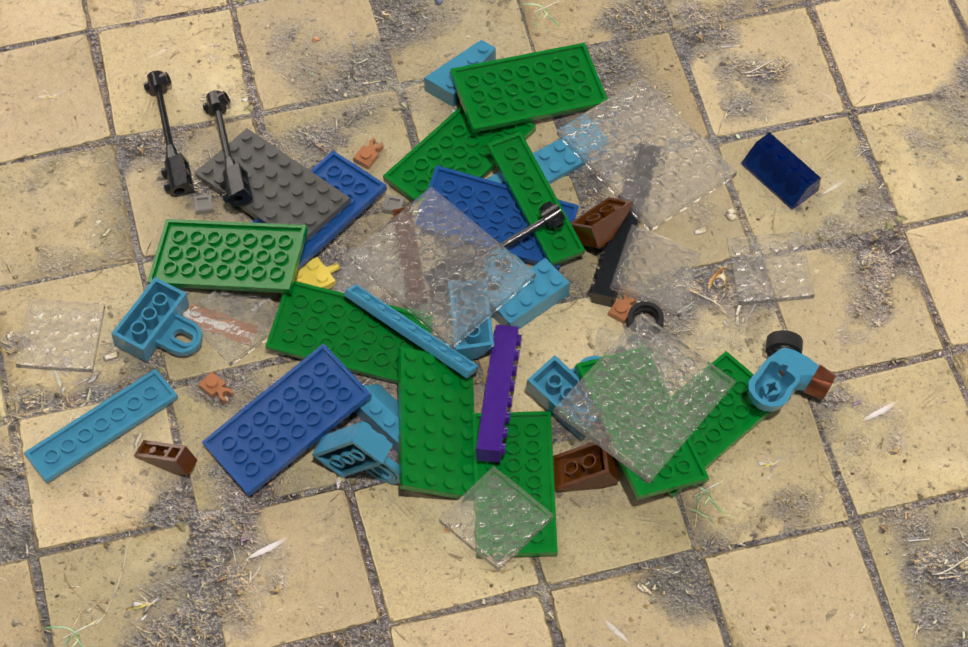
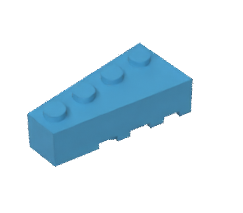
(440, 82)

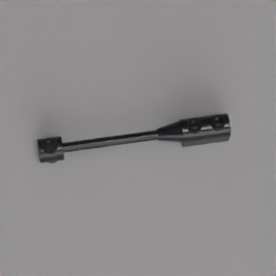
(176, 165)
(235, 177)
(551, 217)

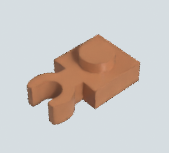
(368, 155)
(621, 308)
(215, 386)

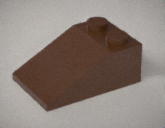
(601, 222)
(584, 469)

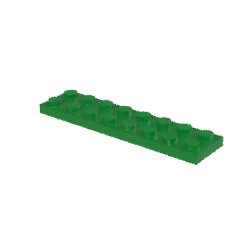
(530, 192)

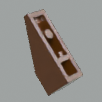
(167, 456)

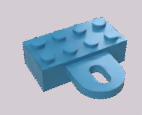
(535, 298)
(155, 322)
(552, 384)
(357, 450)

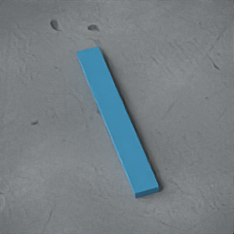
(411, 330)

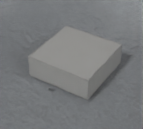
(391, 203)
(203, 204)

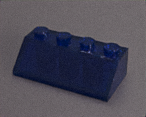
(781, 171)

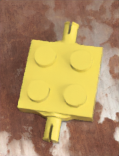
(317, 274)

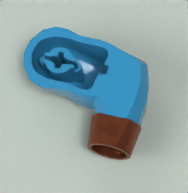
(783, 375)

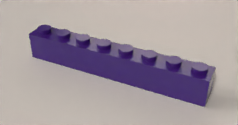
(497, 394)

